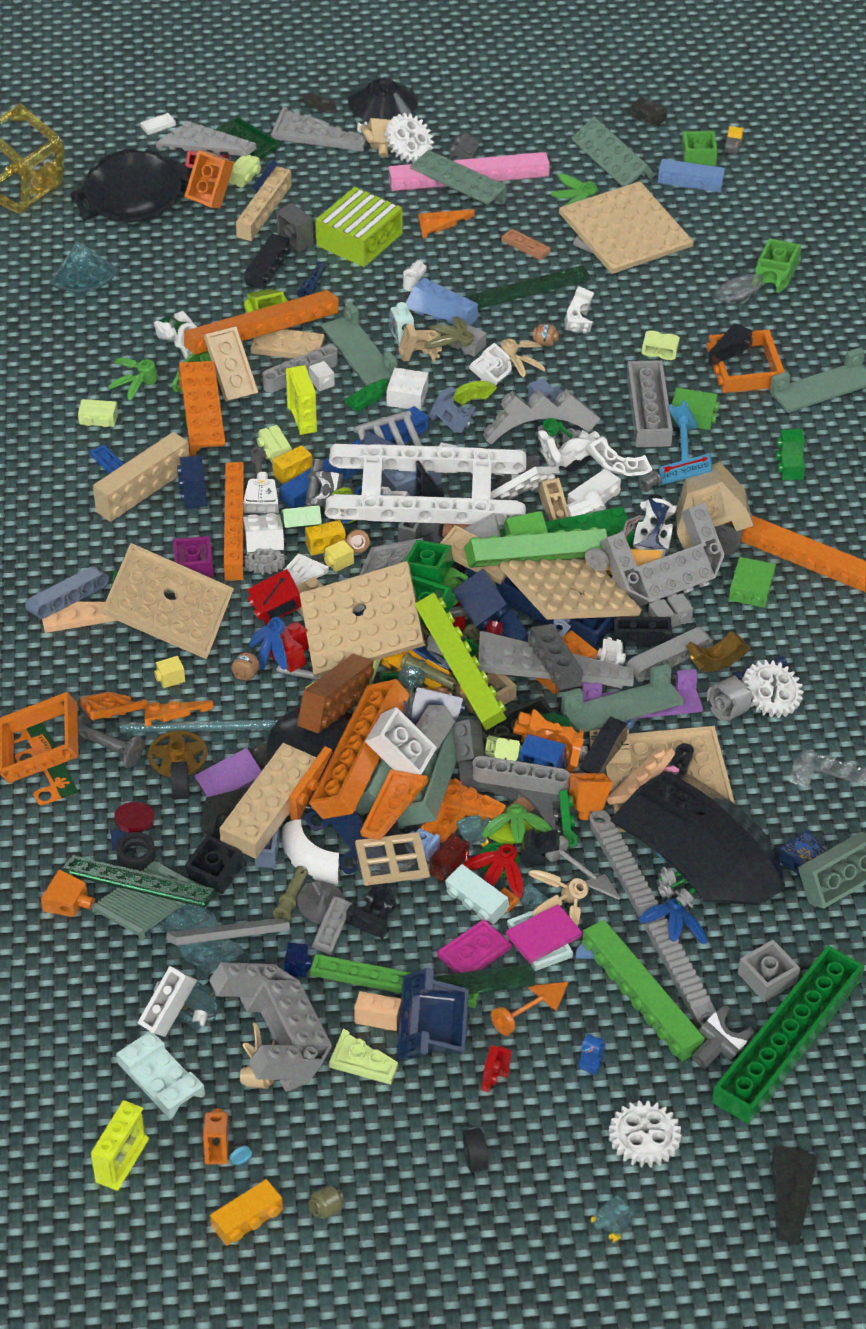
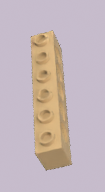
(263, 203)

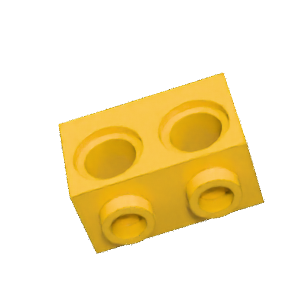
(292, 464)
(323, 536)

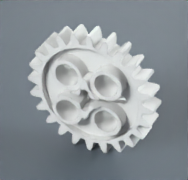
(408, 137)
(774, 683)
(645, 1134)

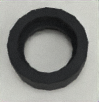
(179, 780)
(135, 839)
(475, 1150)

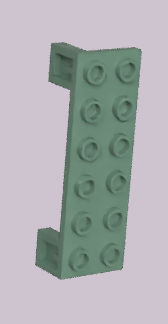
(611, 153)
(460, 178)
(358, 347)
(822, 385)
(624, 704)

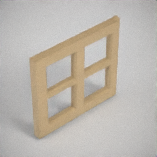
(392, 859)

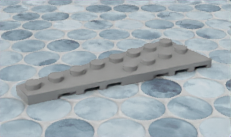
(517, 658)

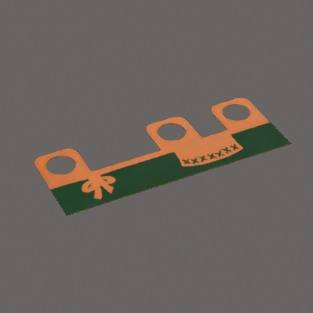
(58, 776)

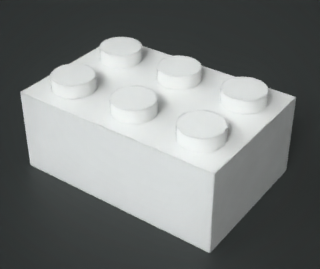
(400, 742)

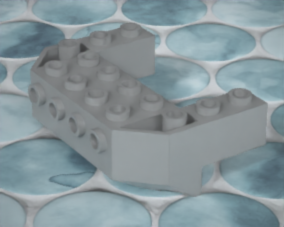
(670, 573)
(288, 1014)

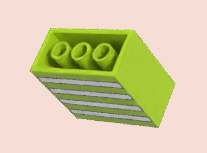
(359, 226)

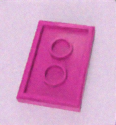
(543, 933)
(474, 948)

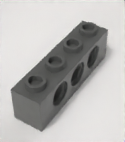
(555, 656)

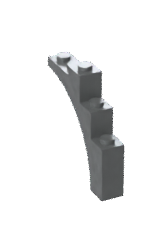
(546, 804)

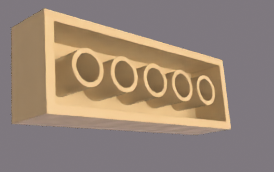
(139, 477)
(265, 802)

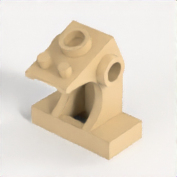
(416, 340)

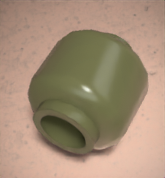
(326, 1202)

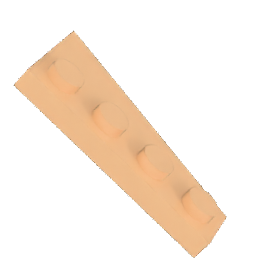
(76, 616)
(646, 771)

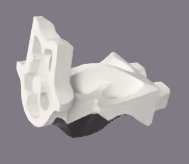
(571, 454)

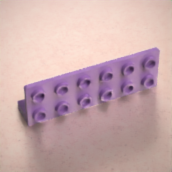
(685, 686)

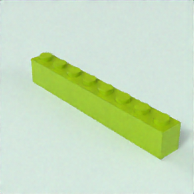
(461, 663)

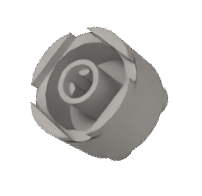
(729, 698)

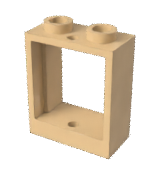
(505, 687)

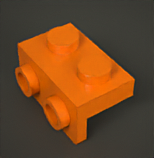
(445, 822)

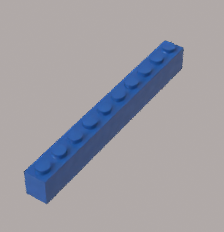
(295, 491)

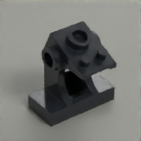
(377, 898)

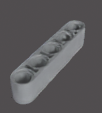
(275, 378)
(671, 652)
(520, 775)

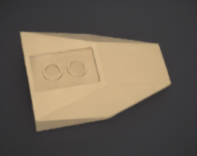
(723, 497)

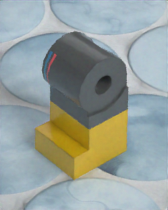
(734, 140)

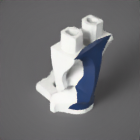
(652, 540)

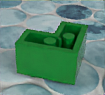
(790, 454)

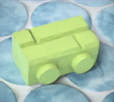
(244, 170)
(98, 413)
(273, 442)
(502, 748)

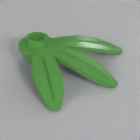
(580, 190)
(517, 815)

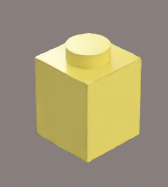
(339, 556)
(169, 672)

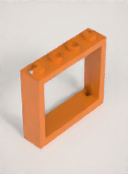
(749, 381)
(29, 717)

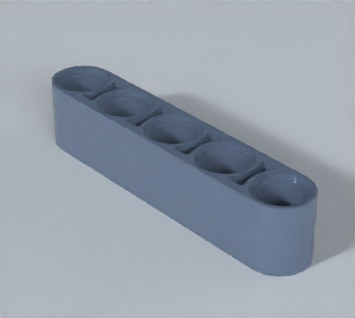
(67, 592)

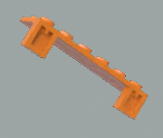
(201, 405)

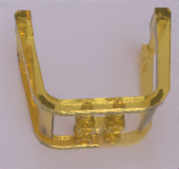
(47, 176)

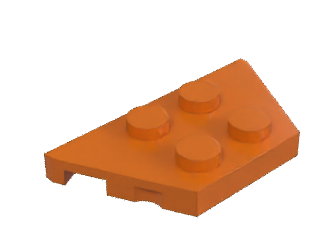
(109, 704)

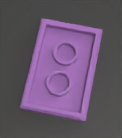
(229, 774)

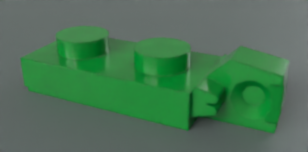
(367, 395)
(567, 820)

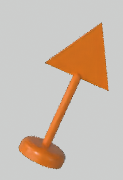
(549, 993)

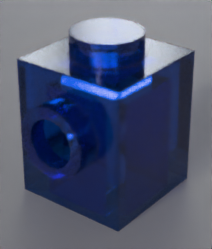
(297, 959)

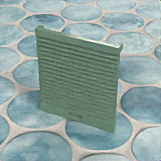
(139, 910)

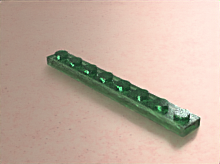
(529, 287)
(139, 881)

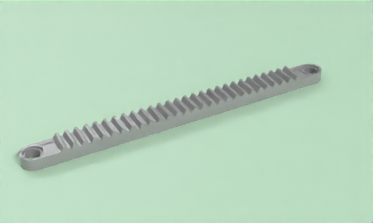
(642, 899)

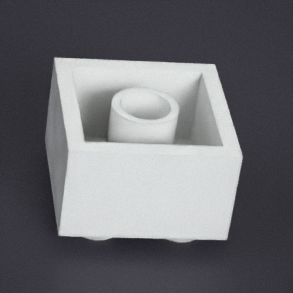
(407, 388)
(263, 532)

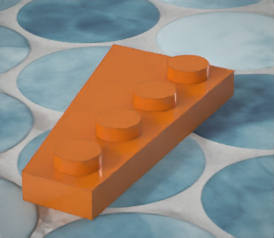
(393, 799)
(473, 803)

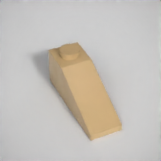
(553, 499)

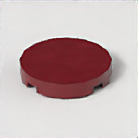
(134, 817)

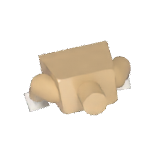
(375, 135)

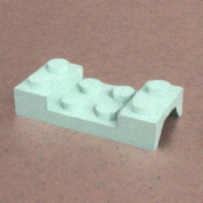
(159, 1073)

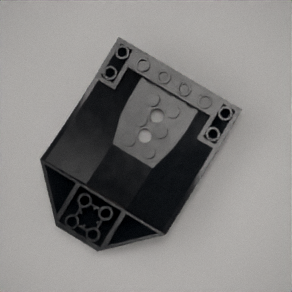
(716, 852)

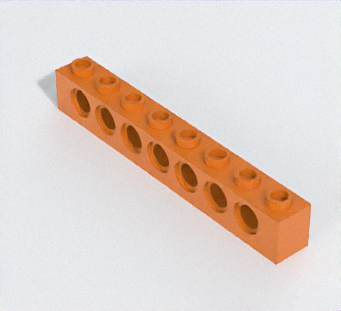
(234, 521)

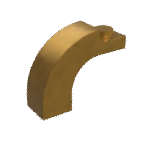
(720, 655)

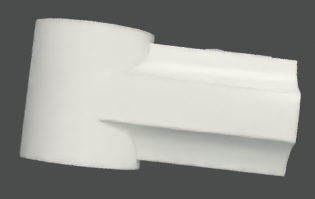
(413, 275)
(590, 503)

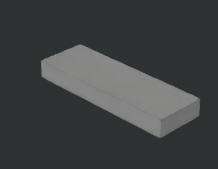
(331, 925)

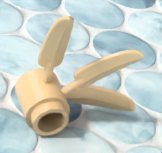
(510, 347)
(571, 893)
(247, 1076)

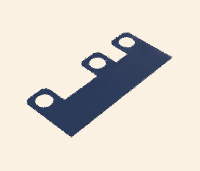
(348, 828)

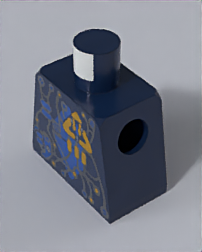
(800, 851)

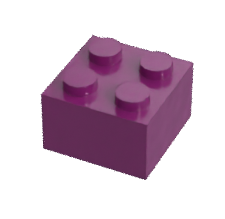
(194, 554)

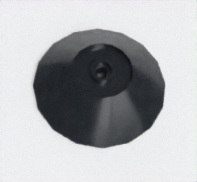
(382, 100)

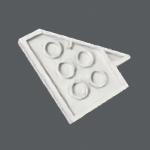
(527, 481)

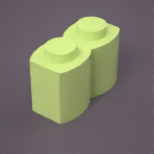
(660, 345)

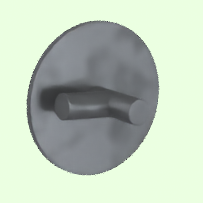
(315, 899)

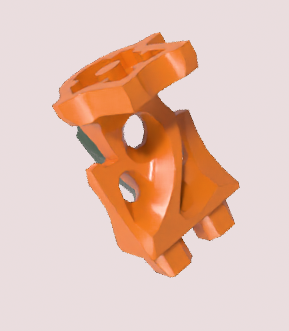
(554, 728)

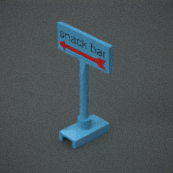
(686, 467)

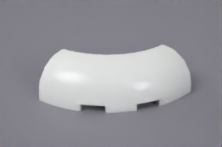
(618, 465)
(320, 863)

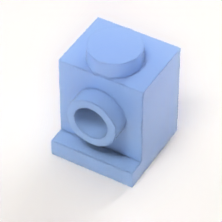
(430, 843)

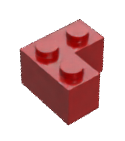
(295, 643)

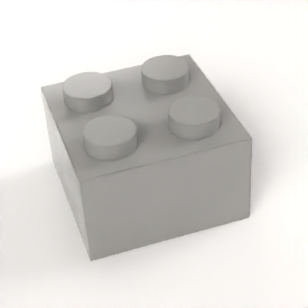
(768, 970)

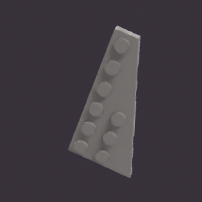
(313, 131)
(197, 137)
(385, 556)

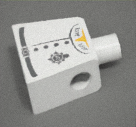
(261, 495)

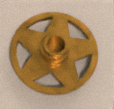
(177, 751)

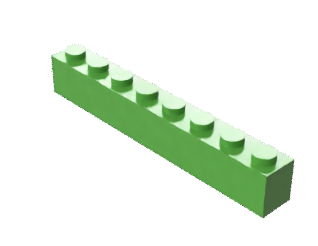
(533, 547)
(642, 990)

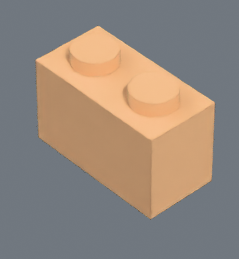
(377, 1011)

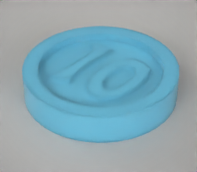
(240, 1155)

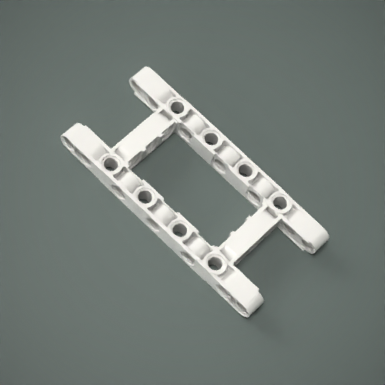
(378, 507)

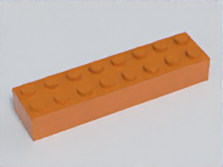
(353, 758)

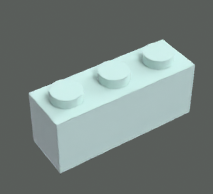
(477, 894)

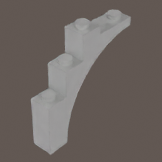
(517, 411)

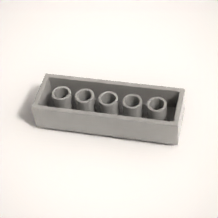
(649, 404)

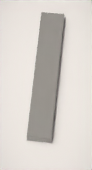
(228, 931)

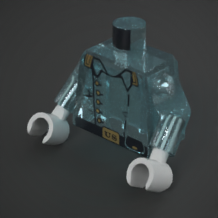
(199, 1006)

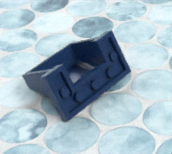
(431, 1016)

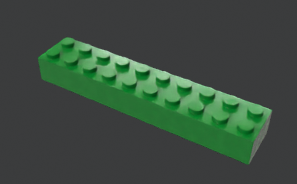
(787, 1034)

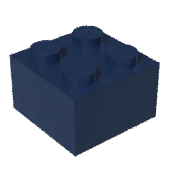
(192, 481)

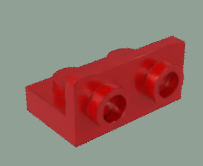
(496, 1065)

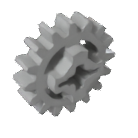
(264, 561)

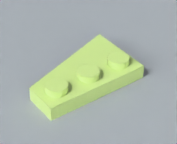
(357, 1058)

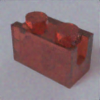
(450, 855)

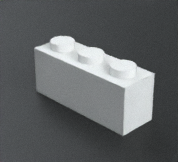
(604, 482)
(167, 1001)

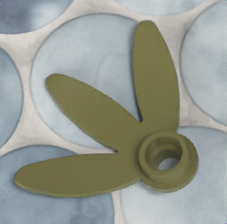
(453, 335)

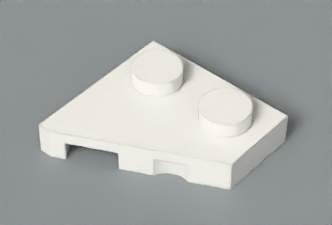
(304, 568)

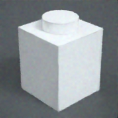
(321, 376)

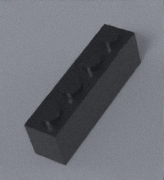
(267, 261)

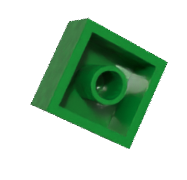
(430, 560)

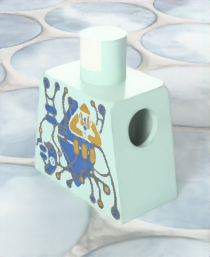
(399, 317)

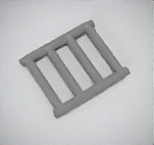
(390, 420)

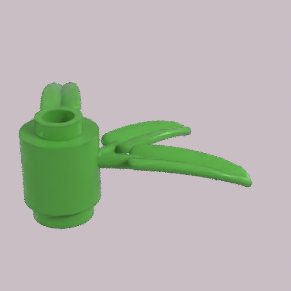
(146, 374)

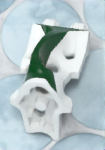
(173, 328)

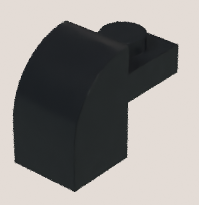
(537, 845)

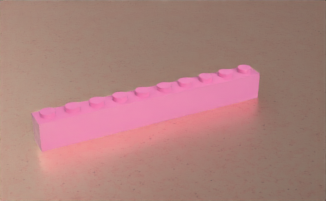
(497, 168)

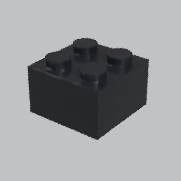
(214, 864)

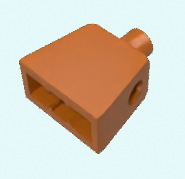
(589, 792)
(66, 895)
(216, 1126)

